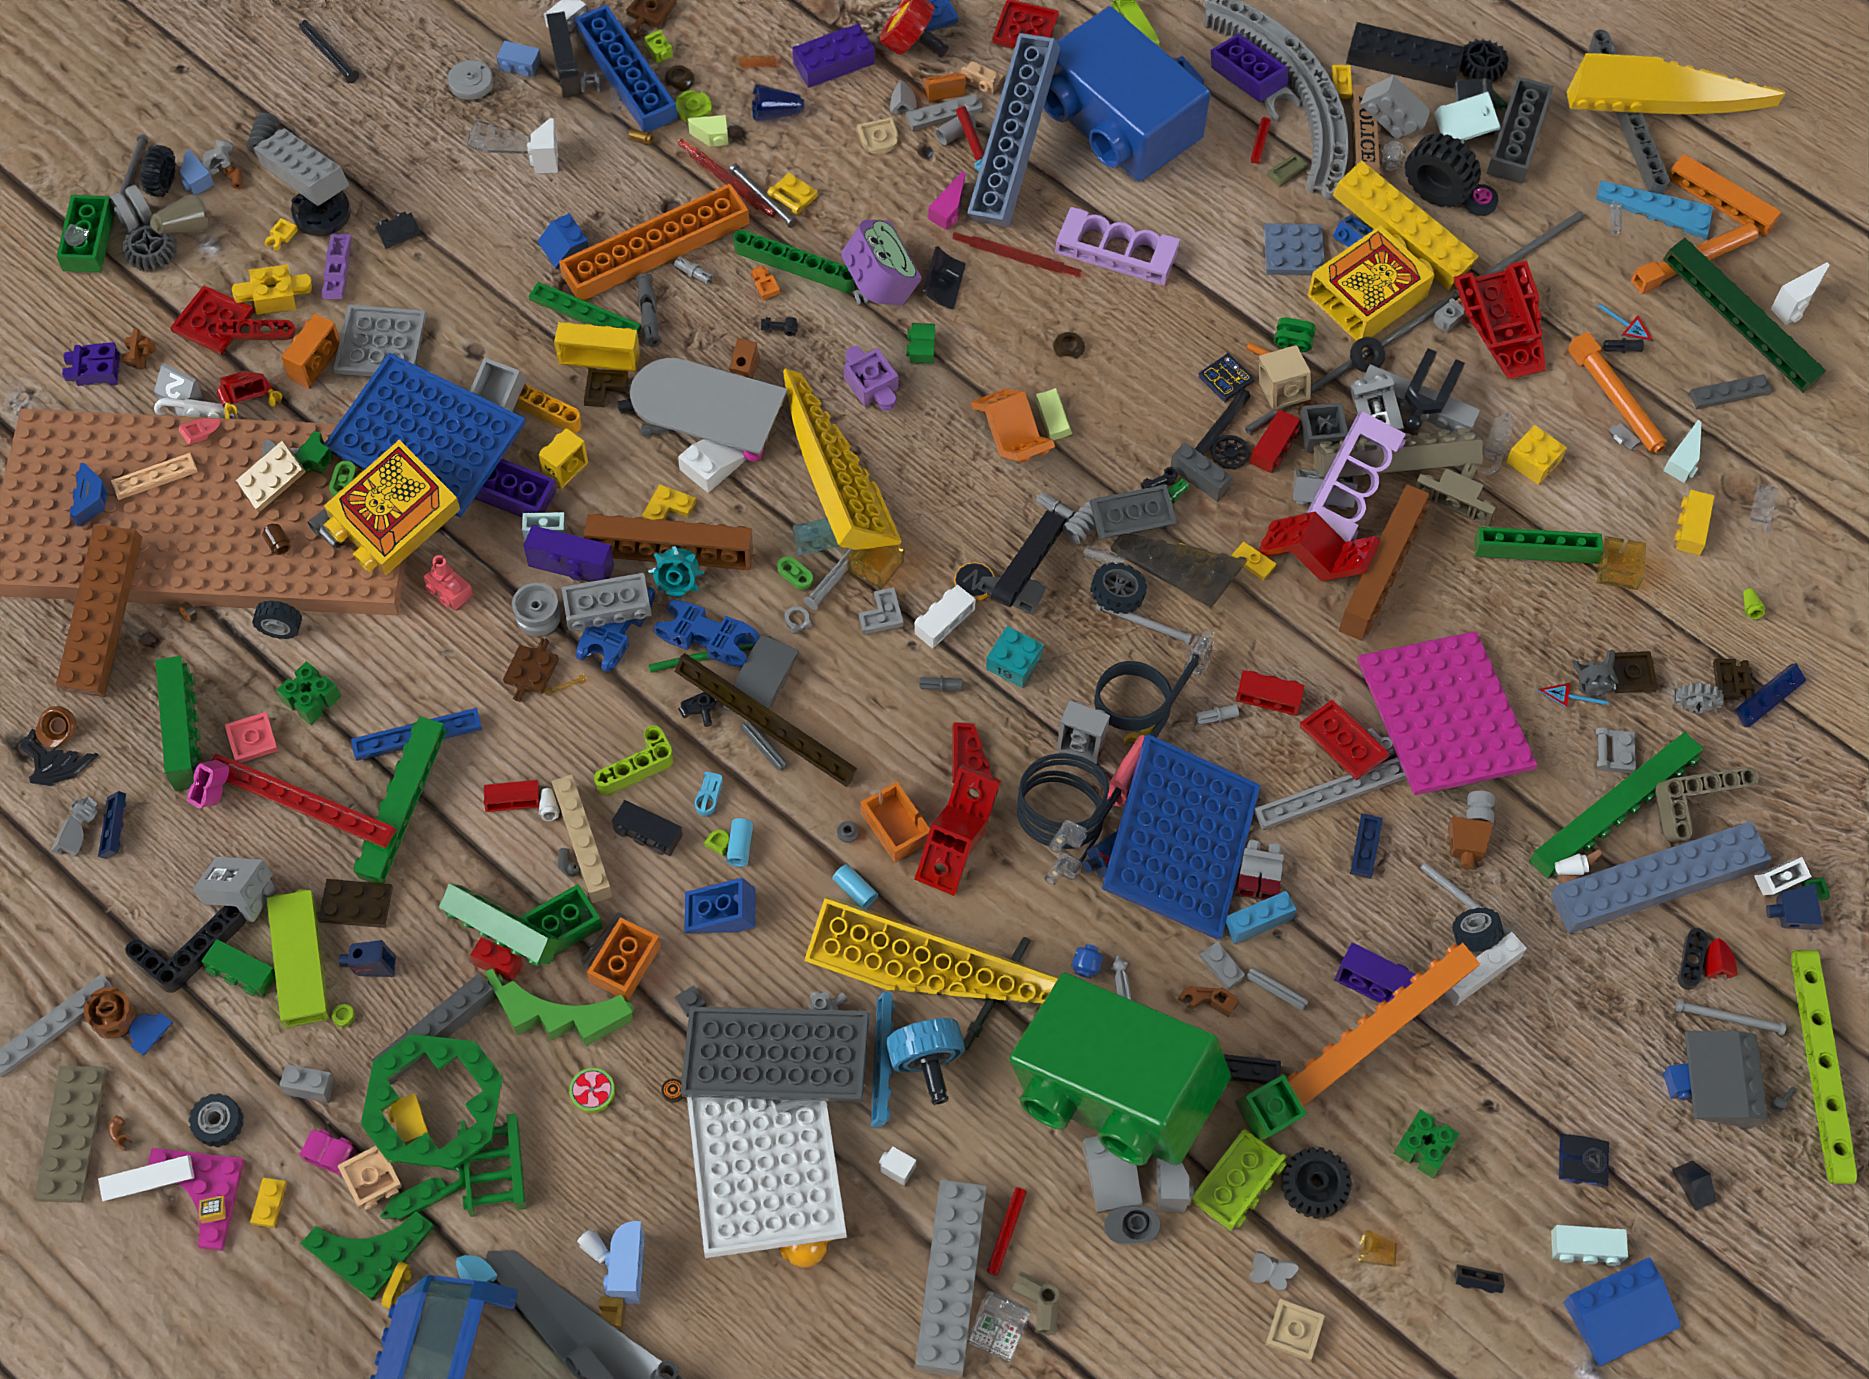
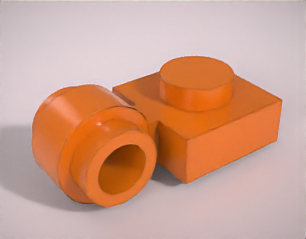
(764, 283)

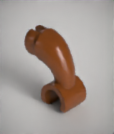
(114, 1131)

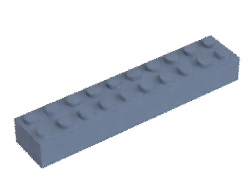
(1014, 130)
(1660, 877)

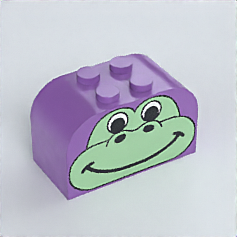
(880, 263)

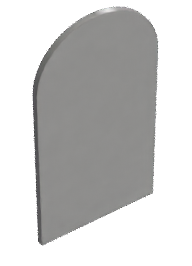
(707, 402)

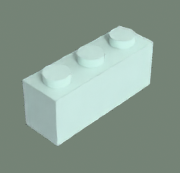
(1589, 1244)

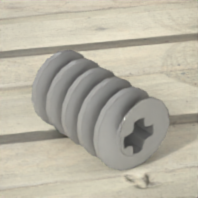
(1080, 524)

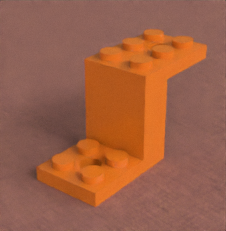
(1013, 425)

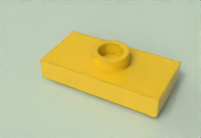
(1256, 562)

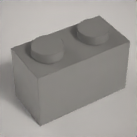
(307, 1083)

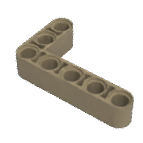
(1698, 786)

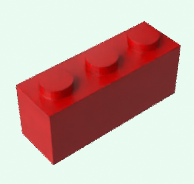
(1275, 441)
(1270, 692)

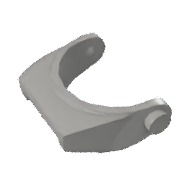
(1284, 93)

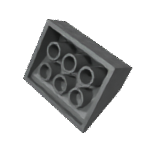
(1726, 1077)

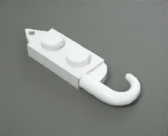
(193, 408)

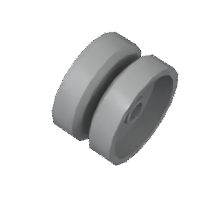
(133, 208)
(536, 609)

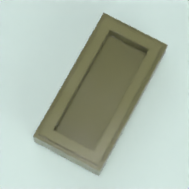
(1287, 170)

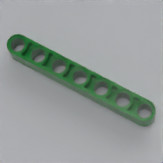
(793, 261)

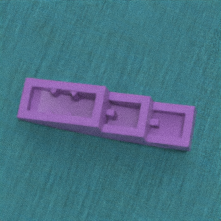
(337, 266)

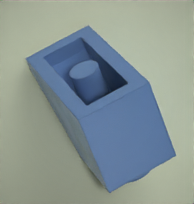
(194, 175)

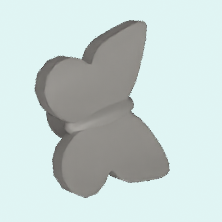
(1272, 1270)

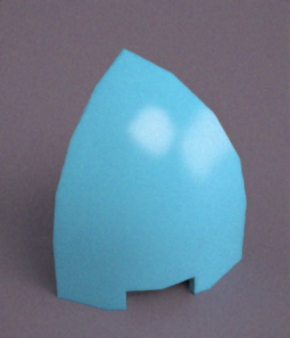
(475, 1268)

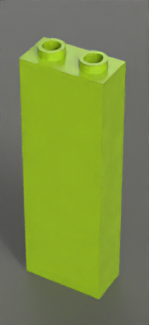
(297, 958)

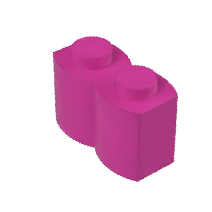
(208, 784)
(326, 1151)

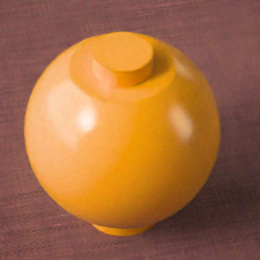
(805, 1254)

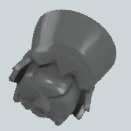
(1597, 678)

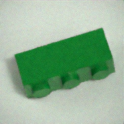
(238, 969)

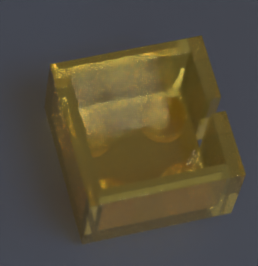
(876, 563)
(1622, 569)

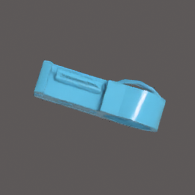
(709, 791)

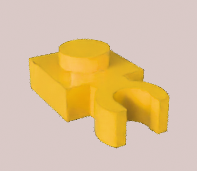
(281, 232)

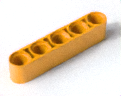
(563, 412)

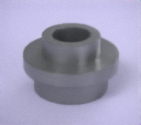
(847, 837)

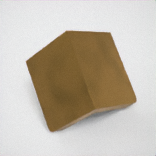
(613, 1311)

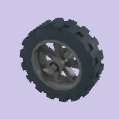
(1115, 596)

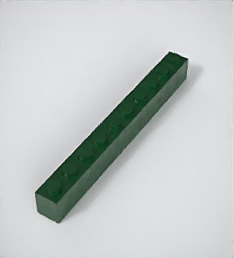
(1744, 315)

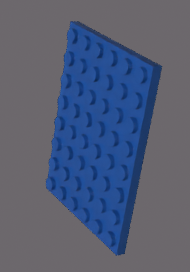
(438, 421)
(1181, 837)

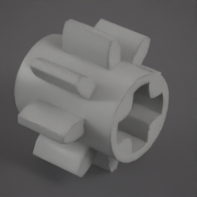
(84, 809)

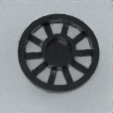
(1230, 452)

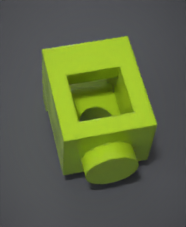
(658, 46)

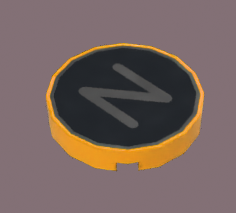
(969, 577)

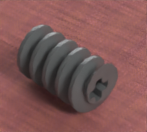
(263, 128)

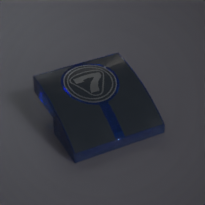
(1583, 1160)

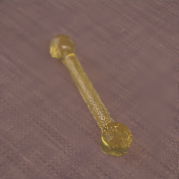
(581, 679)

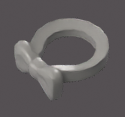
(795, 628)

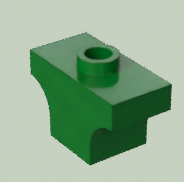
(313, 454)

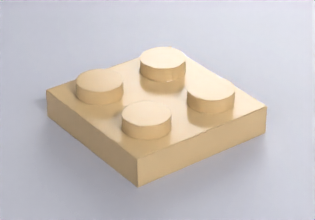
(1295, 1330)

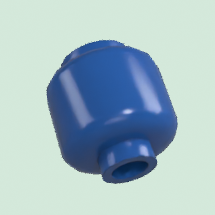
(1087, 961)

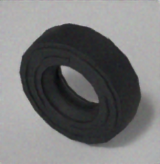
(1374, 345)

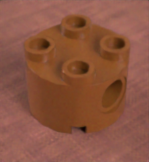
(109, 1012)

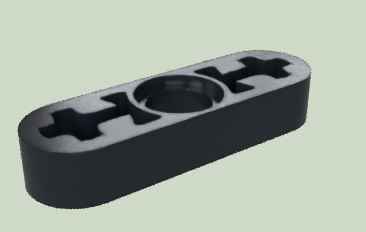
(1685, 965)

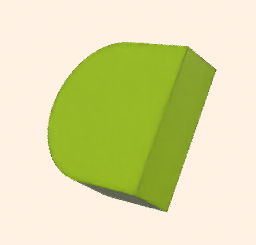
(718, 841)

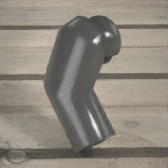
(565, 865)

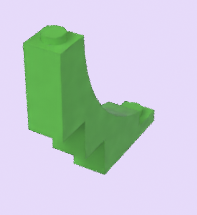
(590, 1020)

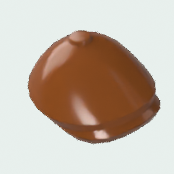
(55, 726)

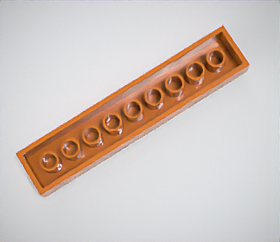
(654, 242)

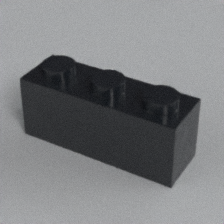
(646, 828)

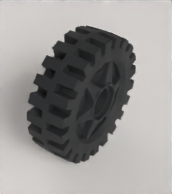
(1328, 1170)

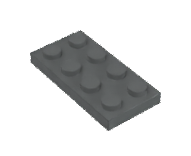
(1133, 512)

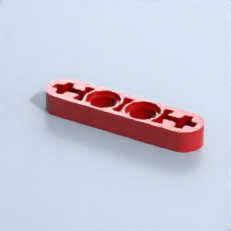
(255, 333)

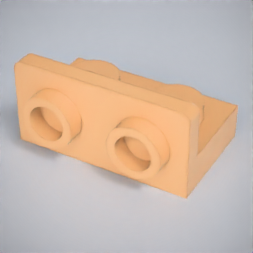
(982, 77)

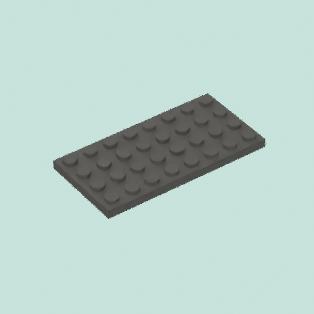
(775, 1054)

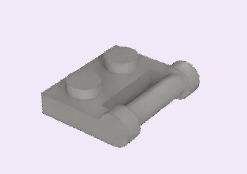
(1622, 750)

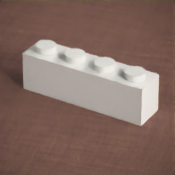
(1492, 963)

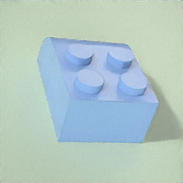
(625, 1263)

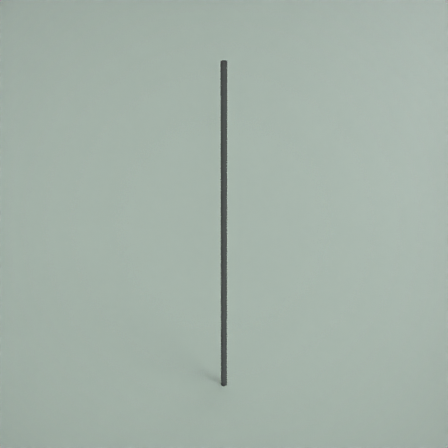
(1423, 316)

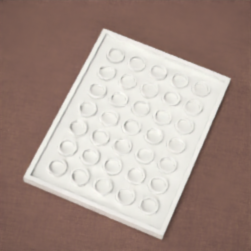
(764, 1174)

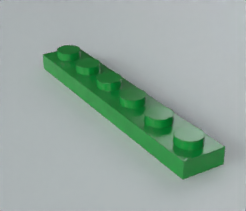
(578, 309)

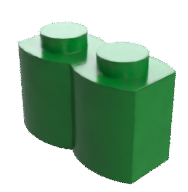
(922, 343)

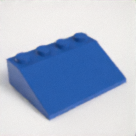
(1623, 1311)

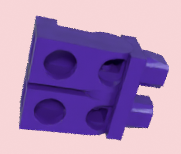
(92, 364)

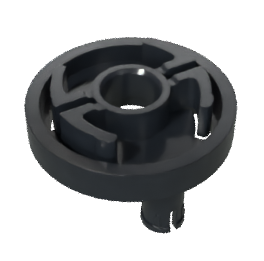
(305, 211)

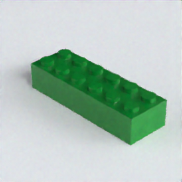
(178, 721)

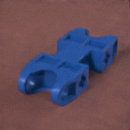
(717, 637)
(609, 639)

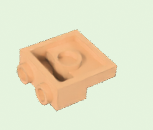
(370, 1178)

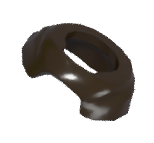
(684, 84)
(1059, 349)

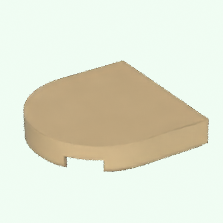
(878, 135)

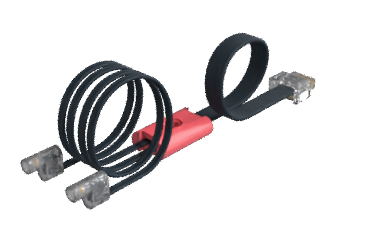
(1074, 833)

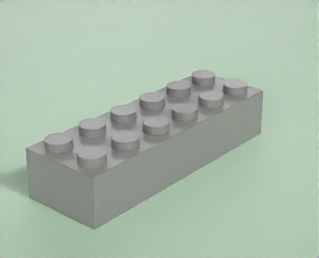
(301, 166)

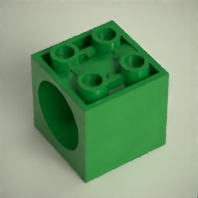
(1271, 1108)

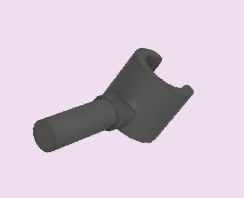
(1779, 1103)

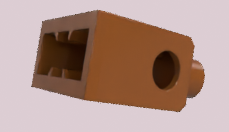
(745, 358)
(1468, 839)

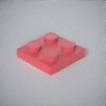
(251, 737)

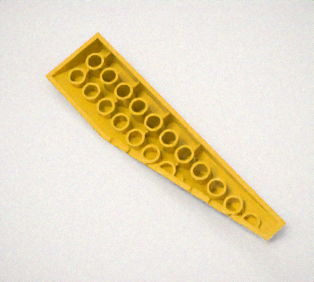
(1661, 87)
(847, 495)
(916, 959)

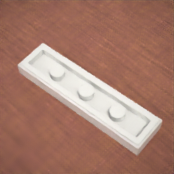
(146, 1178)

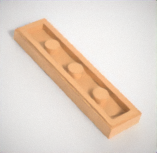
(154, 476)

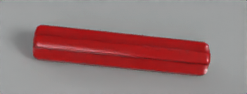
(970, 132)
(1260, 140)

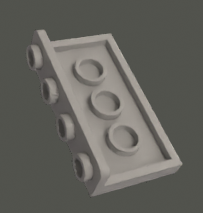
(606, 601)

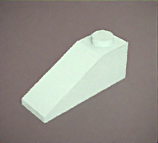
(1686, 456)

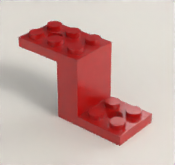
(1319, 546)
(957, 830)

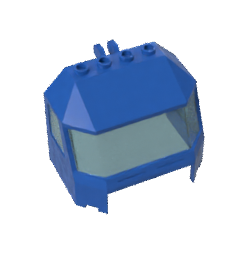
(436, 1327)

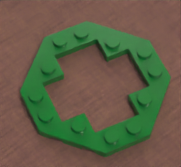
(423, 1150)

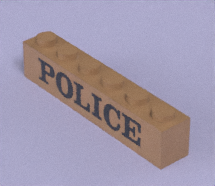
(1365, 132)

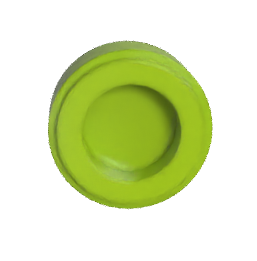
(343, 1015)

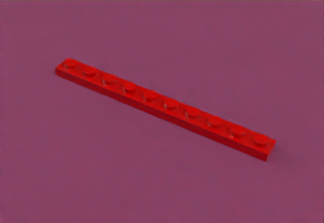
(307, 803)

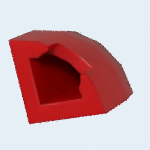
(1719, 960)

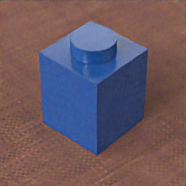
(1678, 1081)

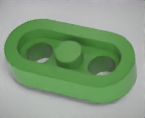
(340, 480)
(796, 574)

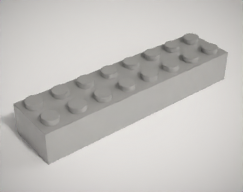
(950, 1279)

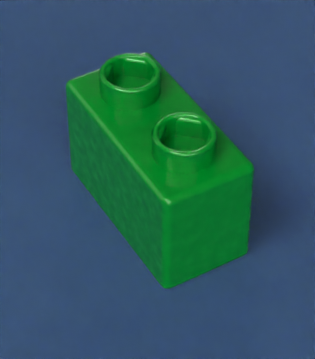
(1118, 1071)

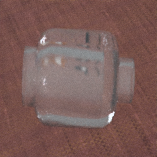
(1393, 155)

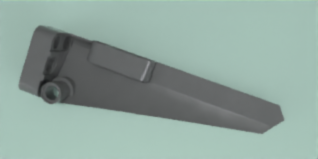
(574, 1332)

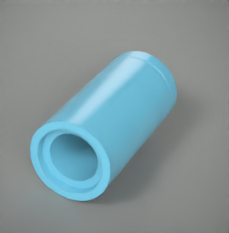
(739, 842)
(855, 886)

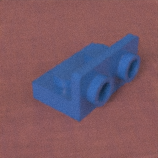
(1351, 230)

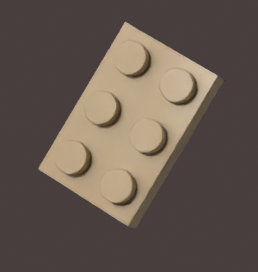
(270, 476)

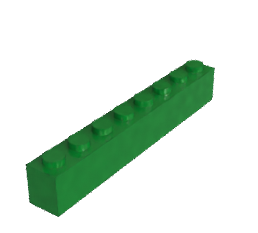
(402, 797)

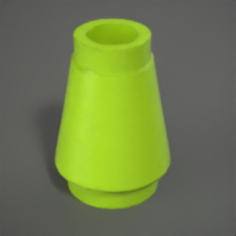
(1753, 605)

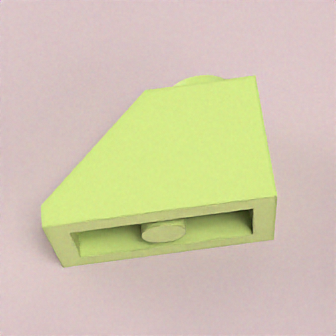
(709, 130)

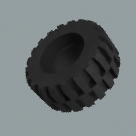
(1442, 170)

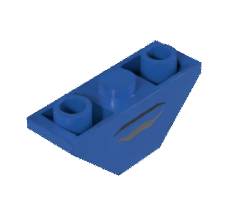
(88, 496)

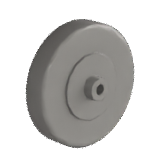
(470, 79)

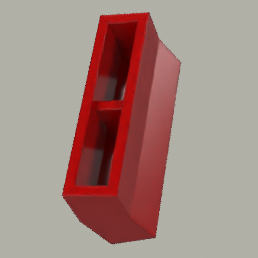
(511, 796)

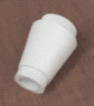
(548, 805)
(1572, 866)
(593, 1245)

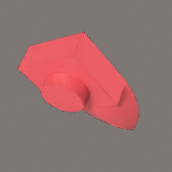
(198, 429)

